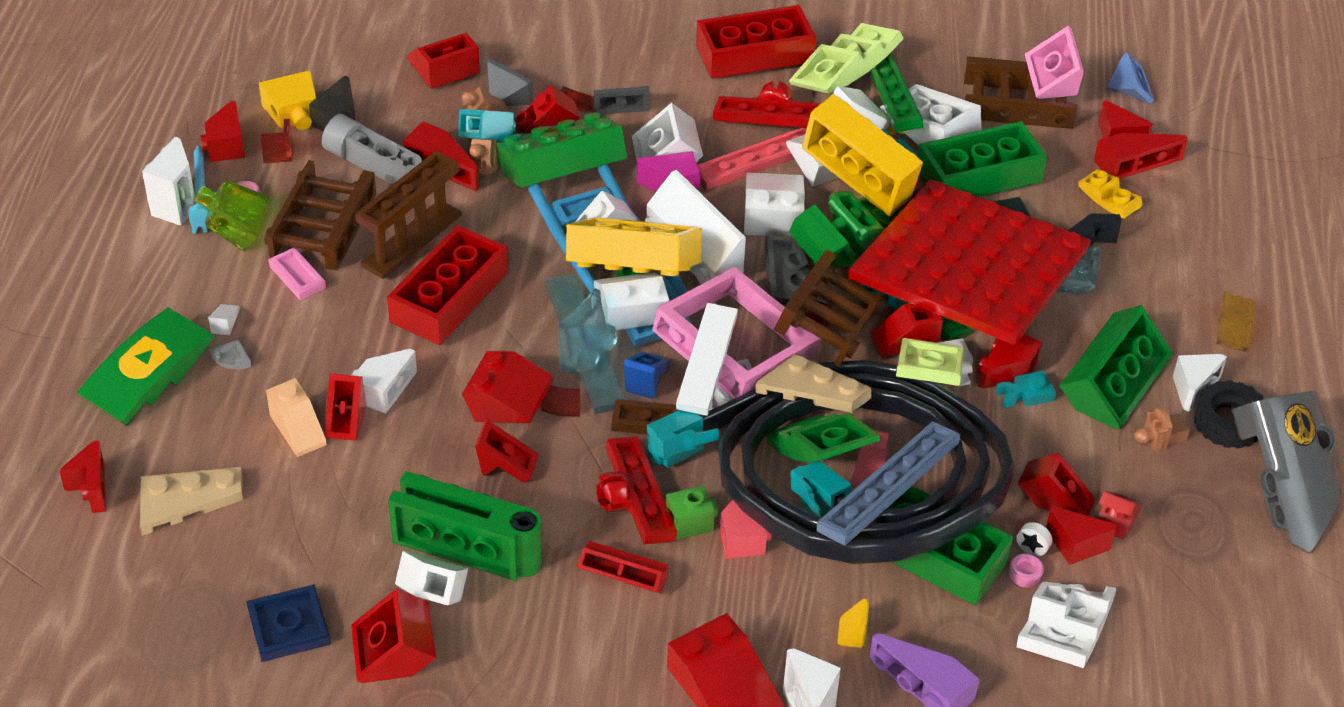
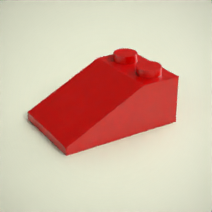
(720, 667)

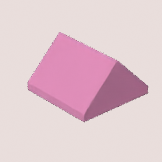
(1055, 66)

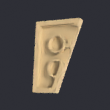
(812, 381)
(176, 495)

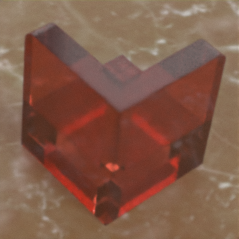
(278, 146)

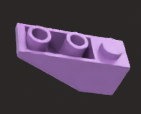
(927, 674)

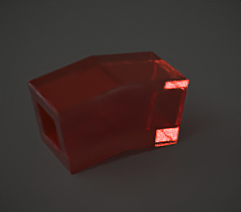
(562, 402)

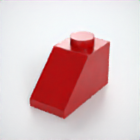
(223, 135)
(1054, 483)

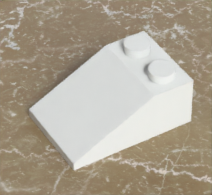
(942, 115)
(772, 203)

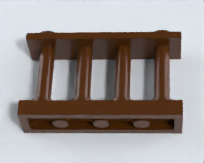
(1004, 109)
(398, 200)
(341, 230)
(815, 287)

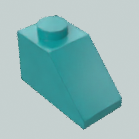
(485, 124)

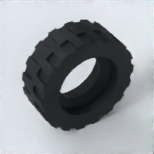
(1215, 427)

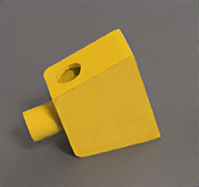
(289, 99)

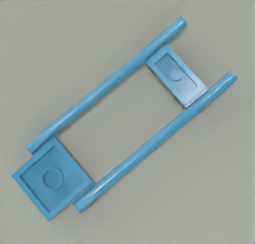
(568, 211)

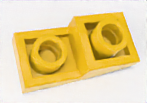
(1106, 192)

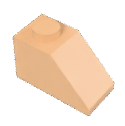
(295, 417)

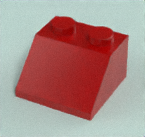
(506, 388)
(393, 638)

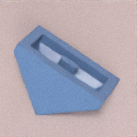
(1131, 79)

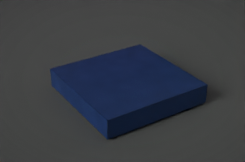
(288, 623)

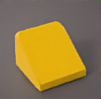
(854, 625)

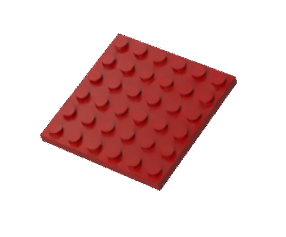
(970, 260)

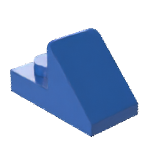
(643, 373)

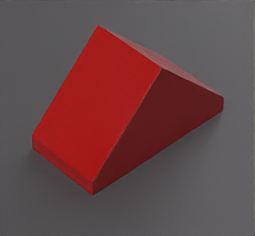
(1117, 120)
(344, 406)
(1078, 534)

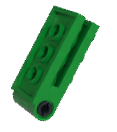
(466, 527)

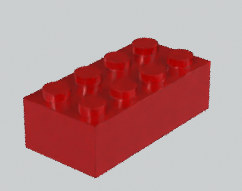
(755, 41)
(448, 284)

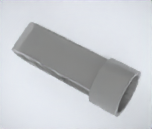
(368, 149)

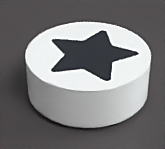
(1034, 539)

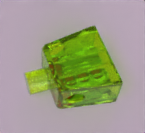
(234, 212)

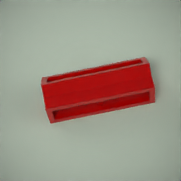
(623, 566)

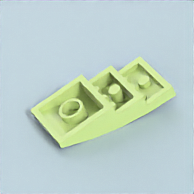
(846, 58)

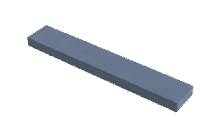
(887, 483)

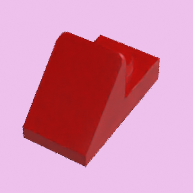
(502, 450)
(87, 474)
(1120, 511)

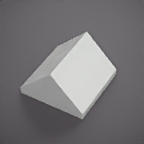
(810, 681)

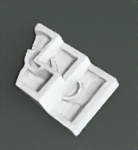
(1065, 621)

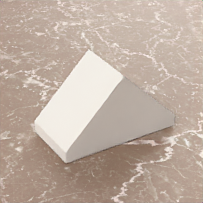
(1194, 374)

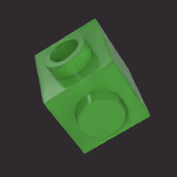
(692, 511)

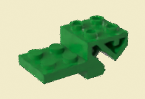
(849, 232)

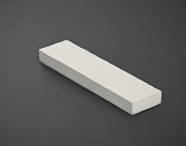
(707, 359)

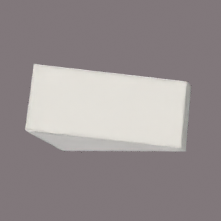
(223, 319)

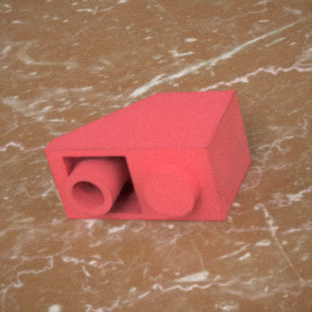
(741, 534)

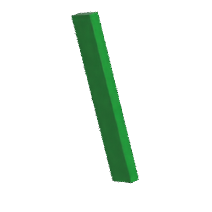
(895, 96)

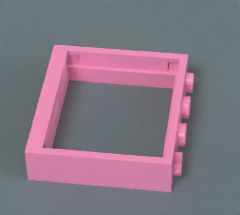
(682, 334)

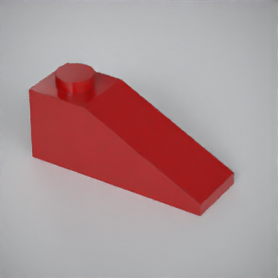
(428, 138)
(1138, 152)

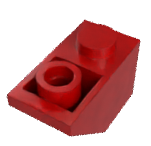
(546, 110)
(909, 323)
(1008, 361)

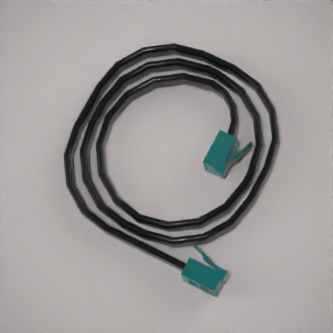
(896, 531)

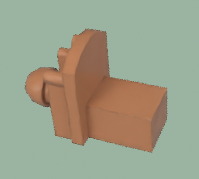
(483, 101)
(484, 155)
(1162, 430)

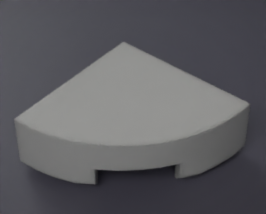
(231, 356)

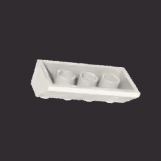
(683, 204)

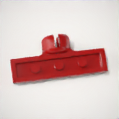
(771, 107)
(635, 490)

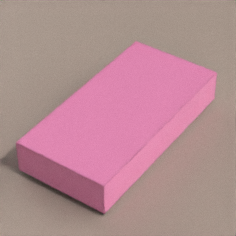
(297, 273)

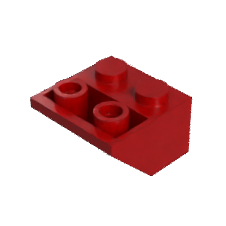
(446, 60)

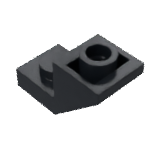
(1099, 228)

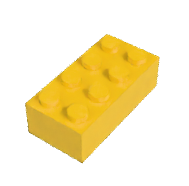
(861, 154)
(634, 245)

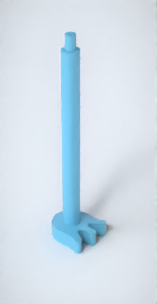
(198, 212)

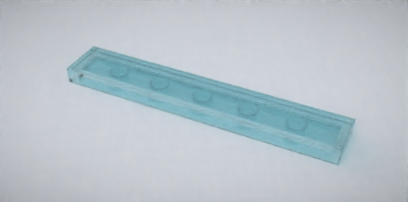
(601, 381)

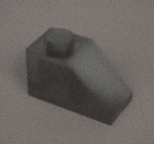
(331, 103)

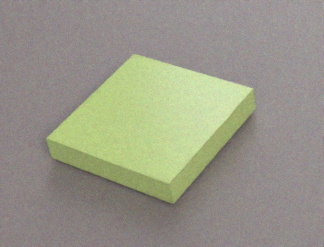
(930, 361)

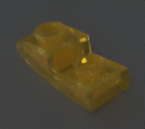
(1236, 322)

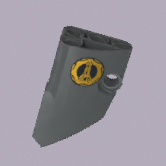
(1299, 461)

